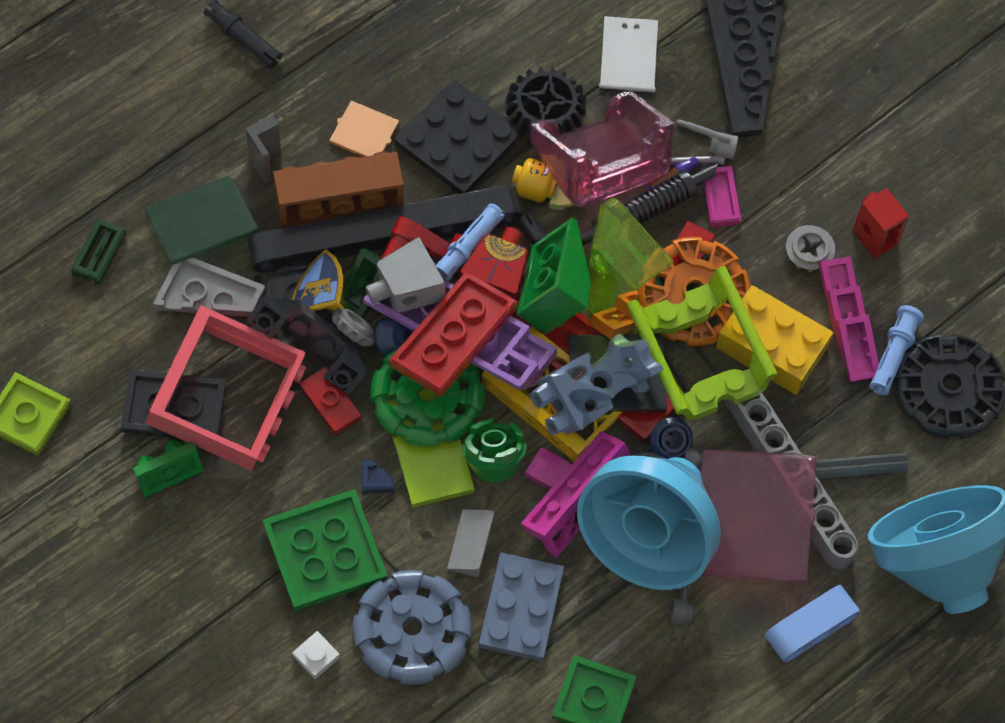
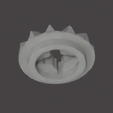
(813, 237)
(353, 326)

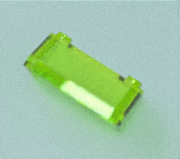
(621, 257)

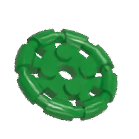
(424, 412)

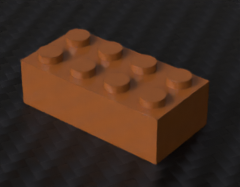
(338, 188)

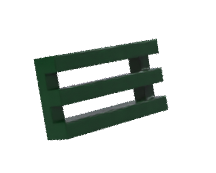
(88, 273)

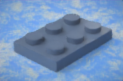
(521, 607)

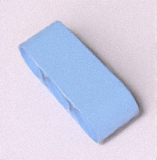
(812, 623)

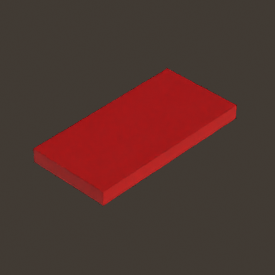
(453, 334)

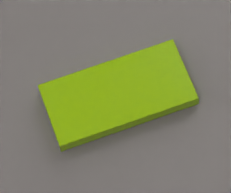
(432, 472)

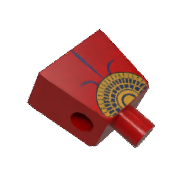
(499, 262)

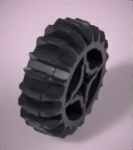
(531, 93)

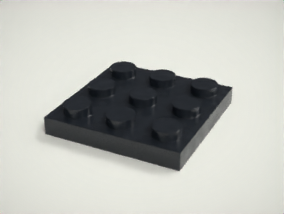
(458, 137)

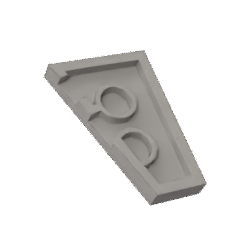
(199, 283)

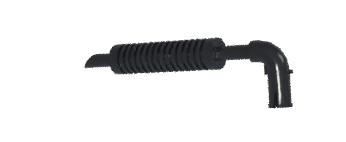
(641, 207)

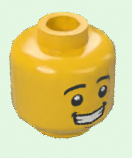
(534, 181)

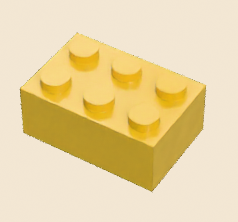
(788, 336)

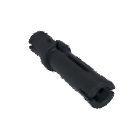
(233, 26)

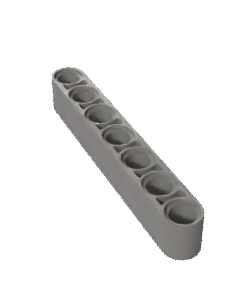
(773, 429)

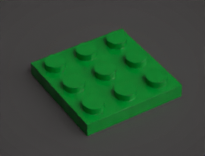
(324, 550)

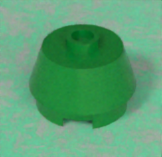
(494, 450)

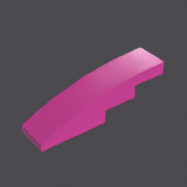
(849, 319)

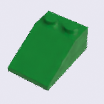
(555, 279)

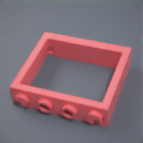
(247, 339)

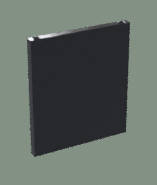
(625, 400)

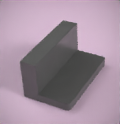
(263, 145)

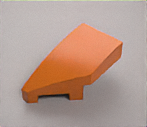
(617, 318)

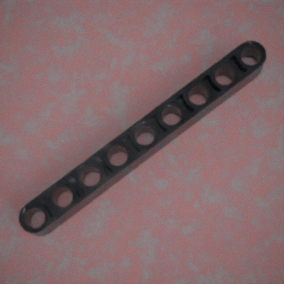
(373, 229)

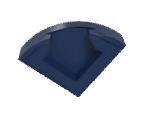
(375, 479)

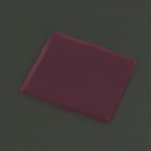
(762, 513)

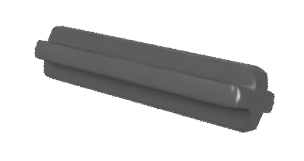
(862, 465)

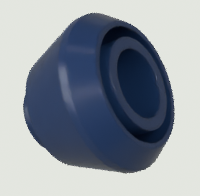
(390, 335)
(680, 436)

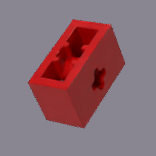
(880, 222)

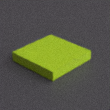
(30, 413)

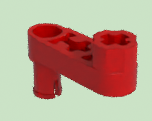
(408, 230)

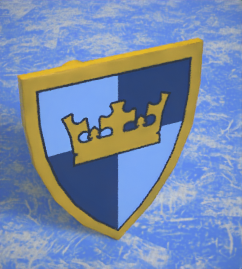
(321, 284)

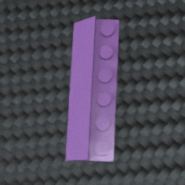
(510, 354)

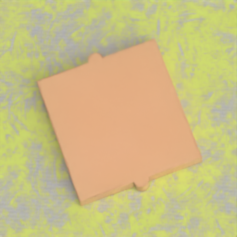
(363, 130)

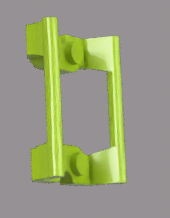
(695, 309)

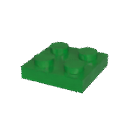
(593, 693)

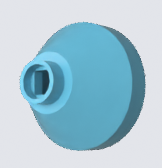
(650, 521)
(945, 544)

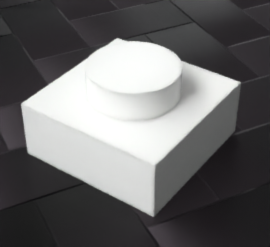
(316, 655)

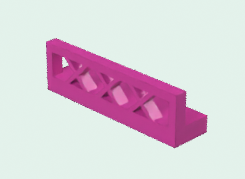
(561, 502)

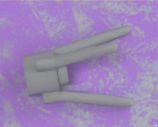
(721, 144)

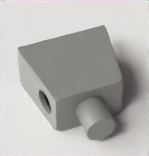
(407, 279)

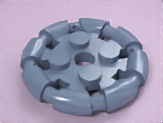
(406, 608)

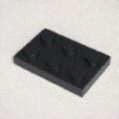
(195, 401)

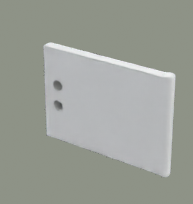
(629, 54)

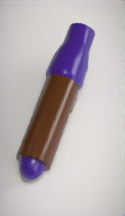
(687, 166)

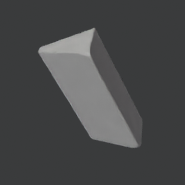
(471, 542)

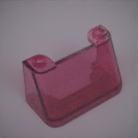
(609, 155)

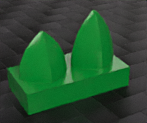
(174, 466)

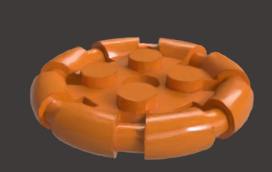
(699, 272)

